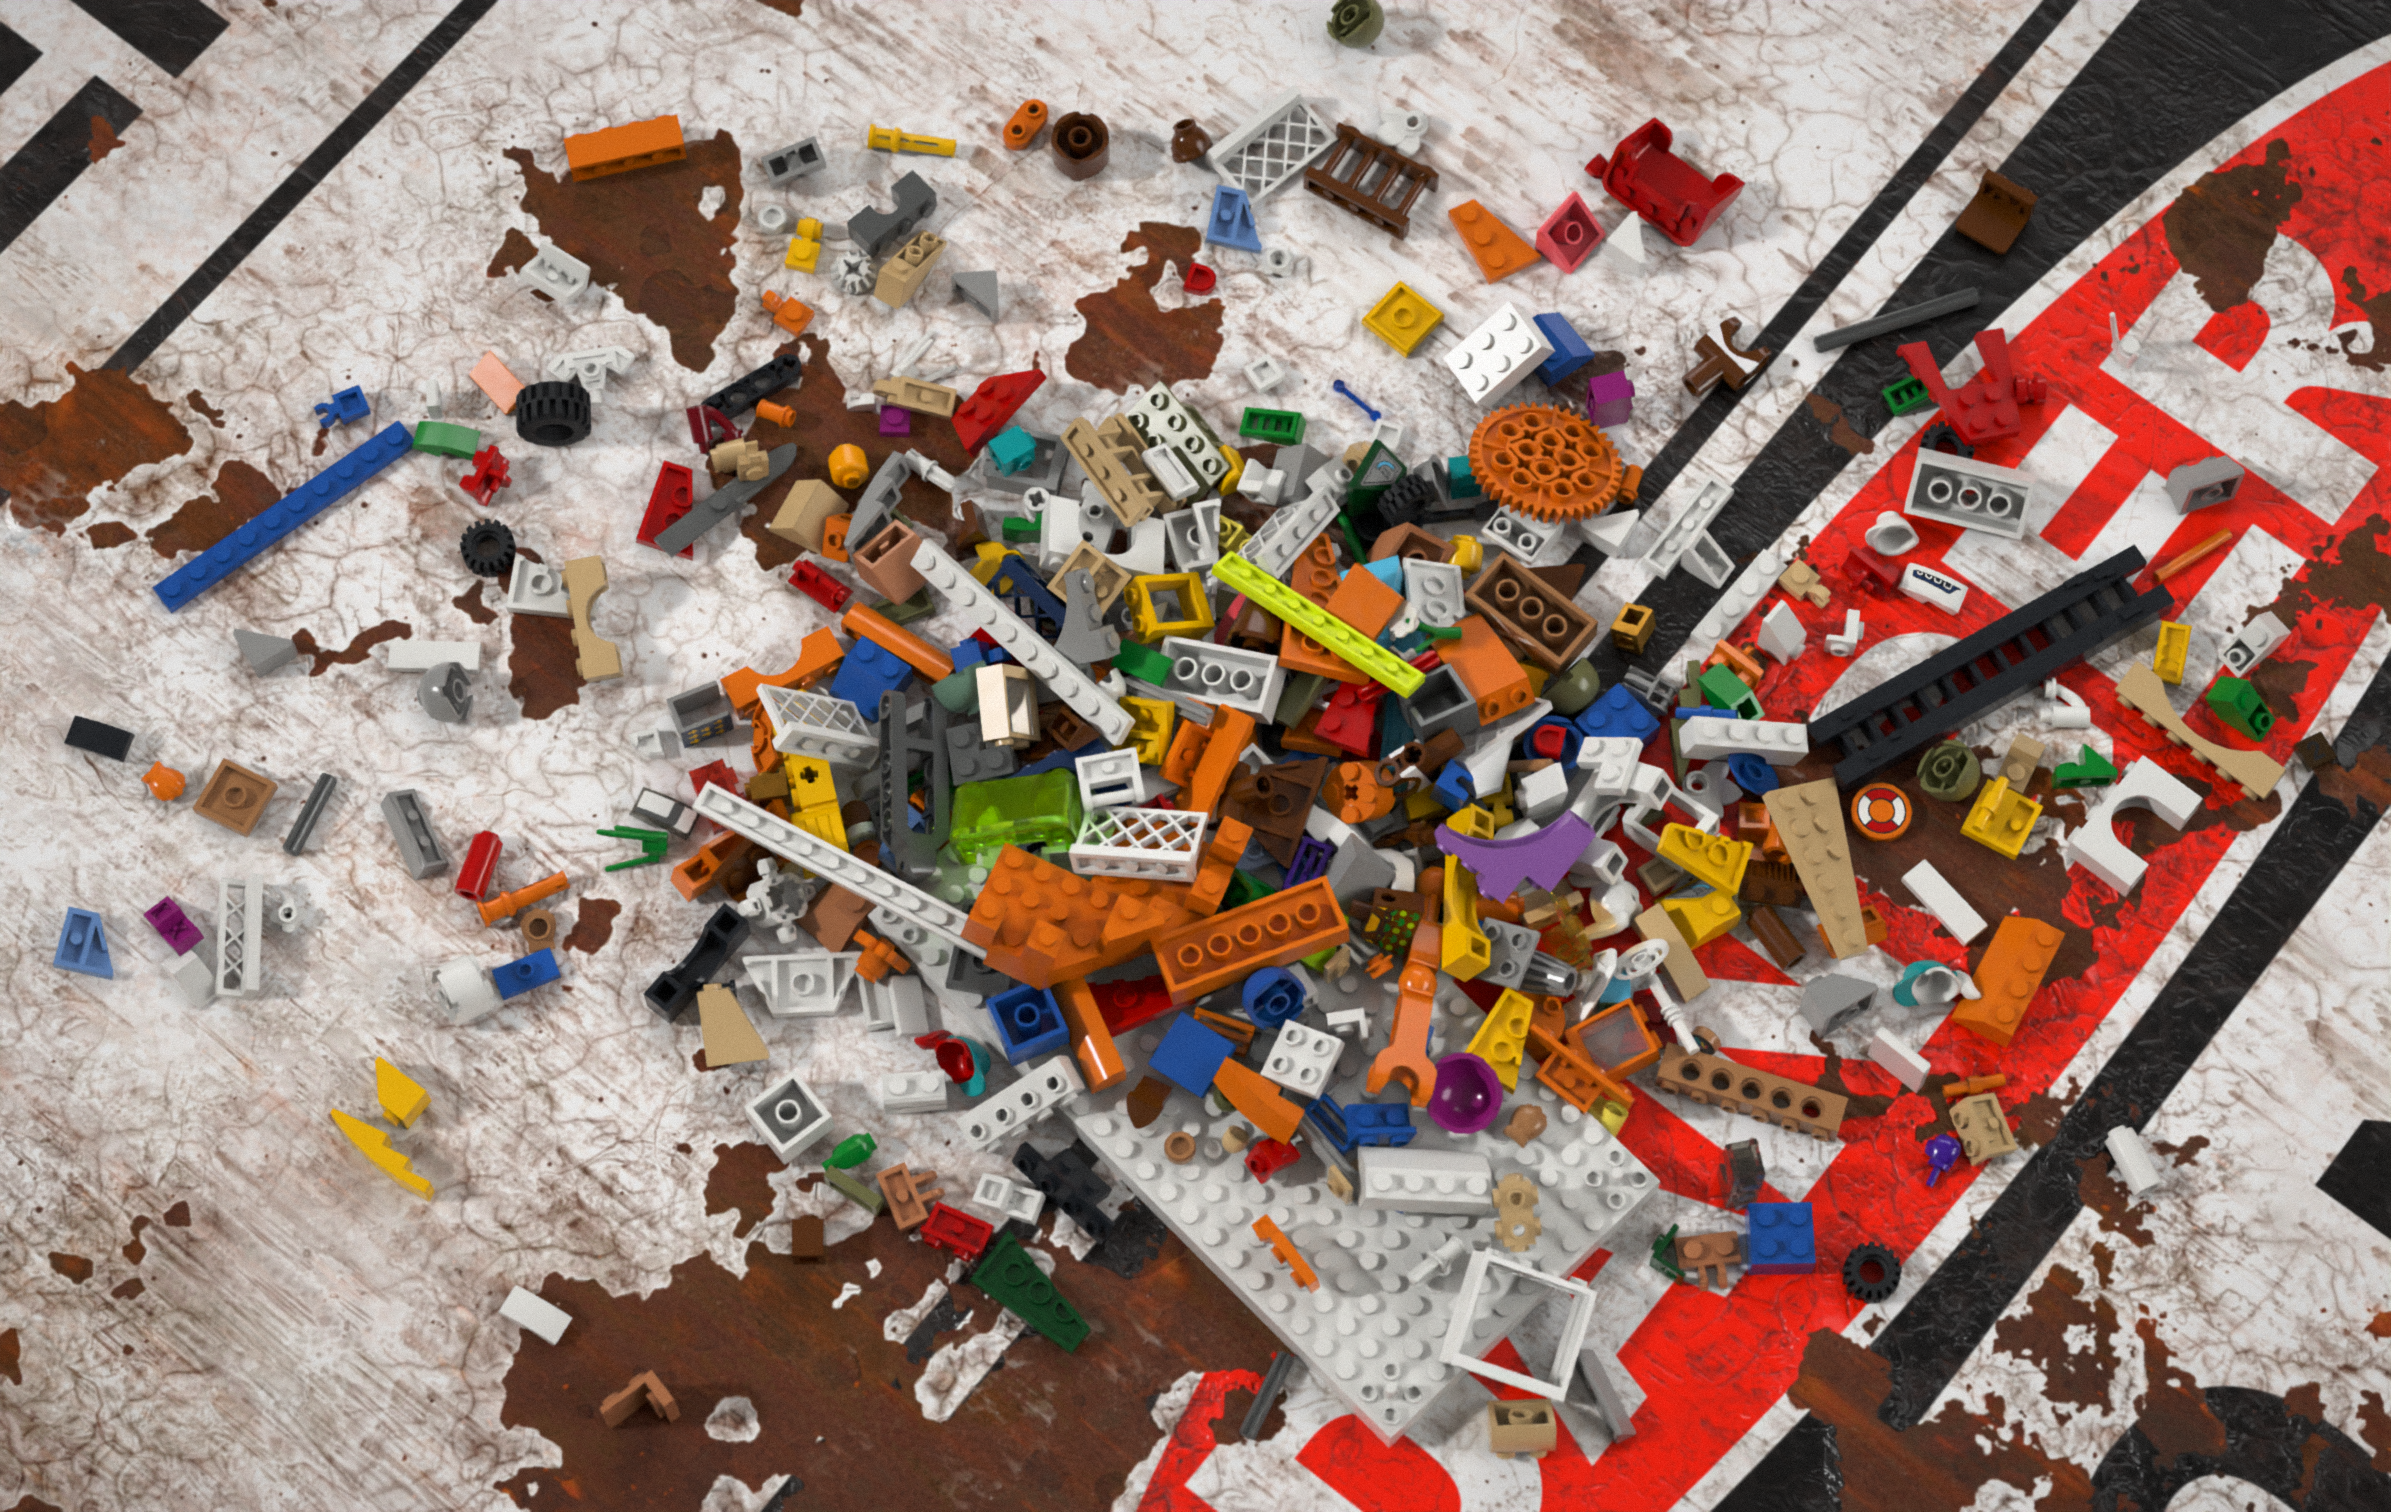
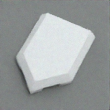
(1435, 591)

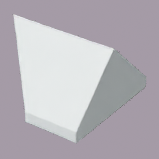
(1489, 773)

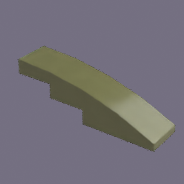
(1686, 698)

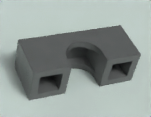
(877, 231)

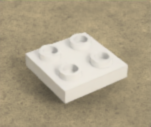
(1302, 1059)

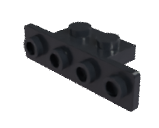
(1069, 1186)

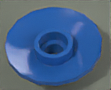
(1753, 772)

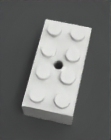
(1999, 498)
(1225, 676)

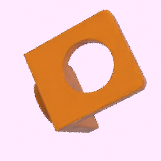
(834, 537)

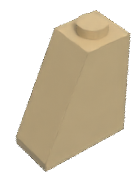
(727, 1029)

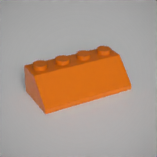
(2009, 977)

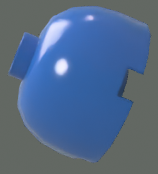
(1273, 997)

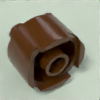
(1080, 145)

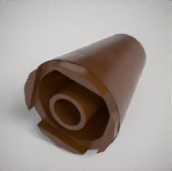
(1256, 630)

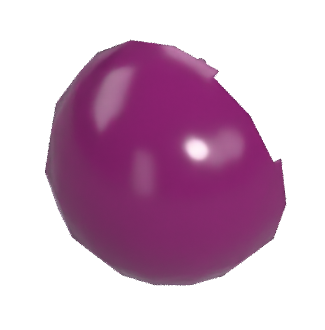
(1465, 1094)

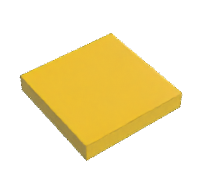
(1403, 319)

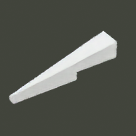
(1193, 546)

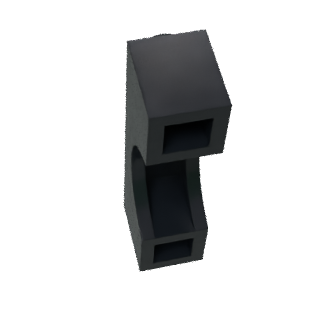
(680, 985)

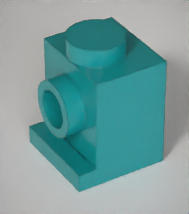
(1460, 480)

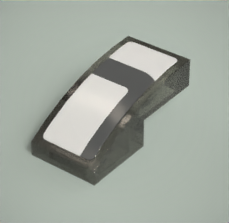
(664, 812)

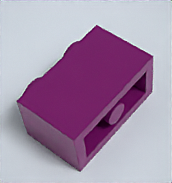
(1609, 399)

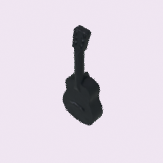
(1372, 524)

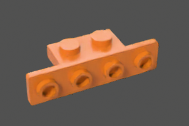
(1573, 1077)

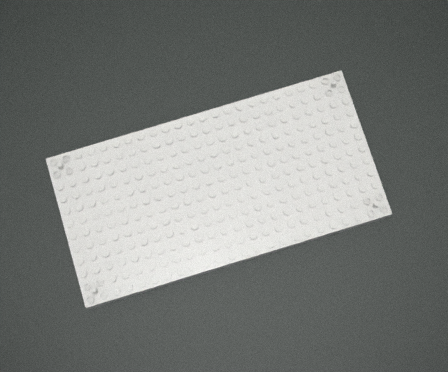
(1366, 1325)

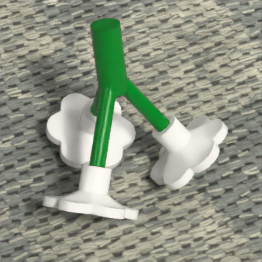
(1406, 621)

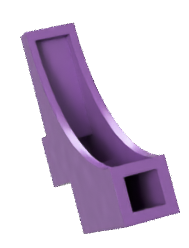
(1504, 863)

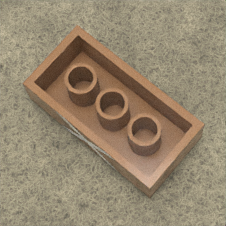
(1531, 614)

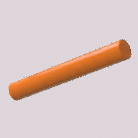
(2192, 555)

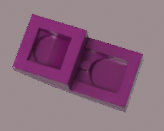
(173, 926)

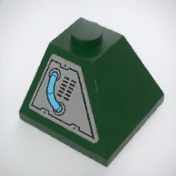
(1375, 475)

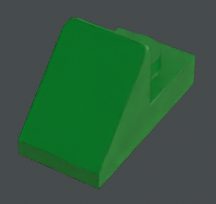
(2092, 772)
(1245, 889)

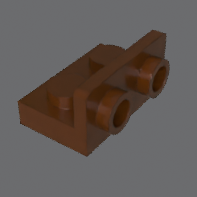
(741, 870)

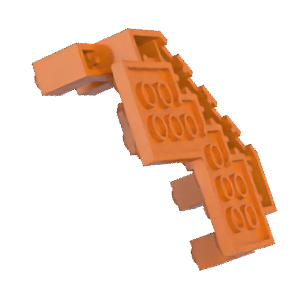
(1061, 927)

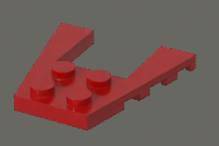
(1977, 411)

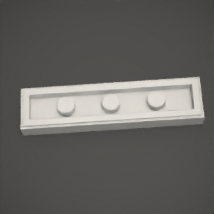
(1697, 512)

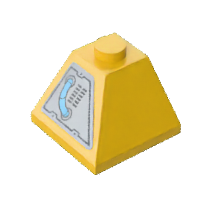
(1700, 912)

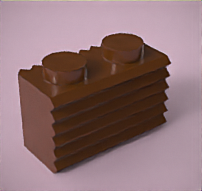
(1771, 884)

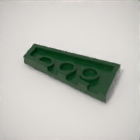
(1024, 1290)

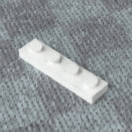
(1739, 601)

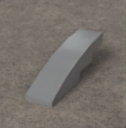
(877, 503)

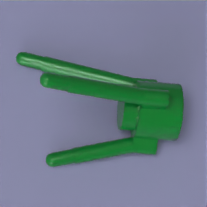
(653, 843)

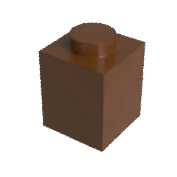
(808, 1240)

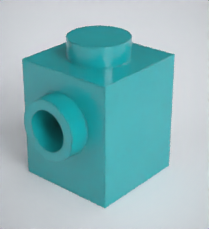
(1012, 450)

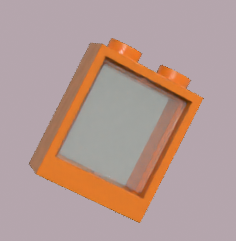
(1616, 1040)

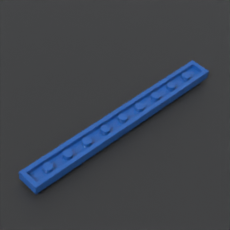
(284, 517)

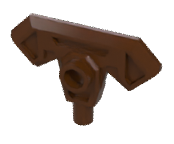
(1419, 832)

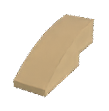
(1680, 964)

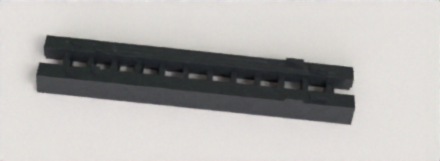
(1998, 691)

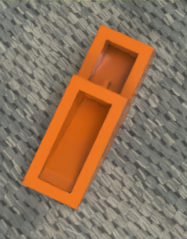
(694, 875)
(1258, 1100)

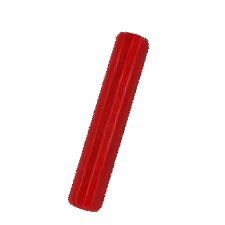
(1376, 689)

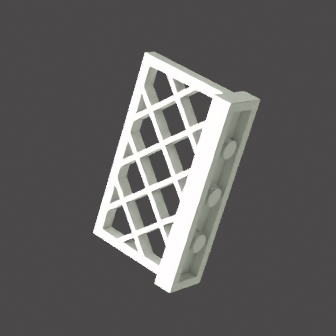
(1260, 124)
(1289, 532)
(1499, 736)
(814, 737)
(1136, 860)

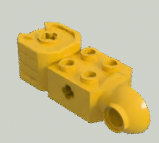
(814, 799)

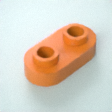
(1027, 123)

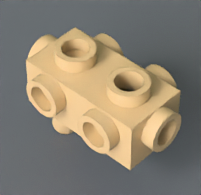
(1515, 1203)

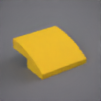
(1151, 729)

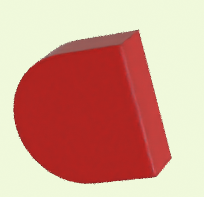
(1200, 280)
(1549, 741)

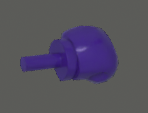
(1942, 1154)

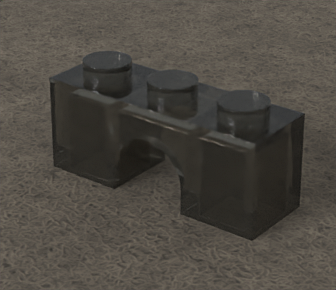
(1741, 1174)

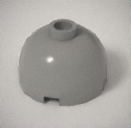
(445, 692)

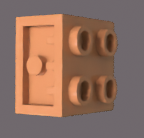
(641, 1390)

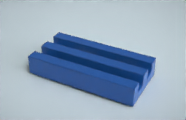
(1339, 1113)

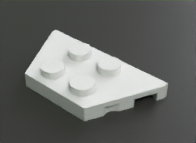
(802, 982)

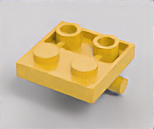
(2001, 818)

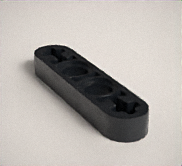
(753, 393)

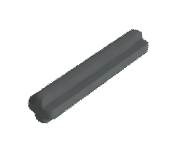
(309, 814)
(1266, 1395)

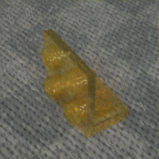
(1565, 939)

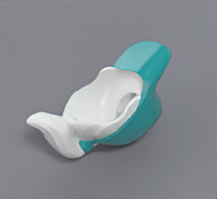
(1932, 983)

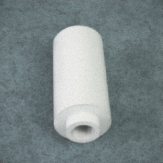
(2133, 1161)

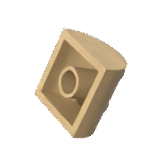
(1521, 1427)

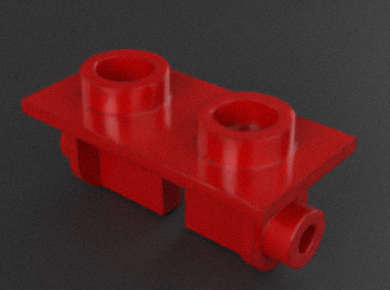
(819, 585)

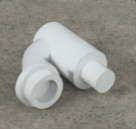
(2064, 716)

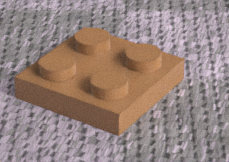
(235, 798)

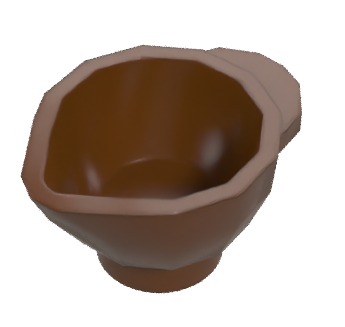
(1189, 141)

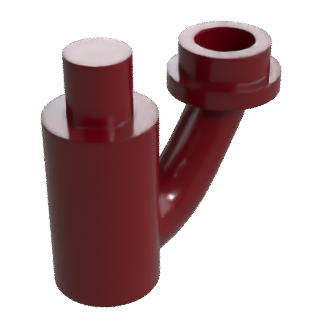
(701, 430)

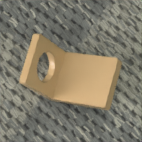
(1336, 965)
(1339, 1184)

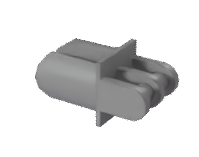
(1645, 688)

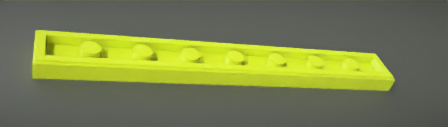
(1318, 624)

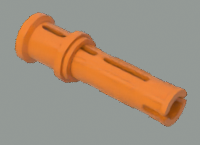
(509, 903)

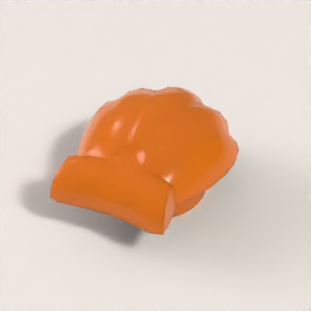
(164, 782)

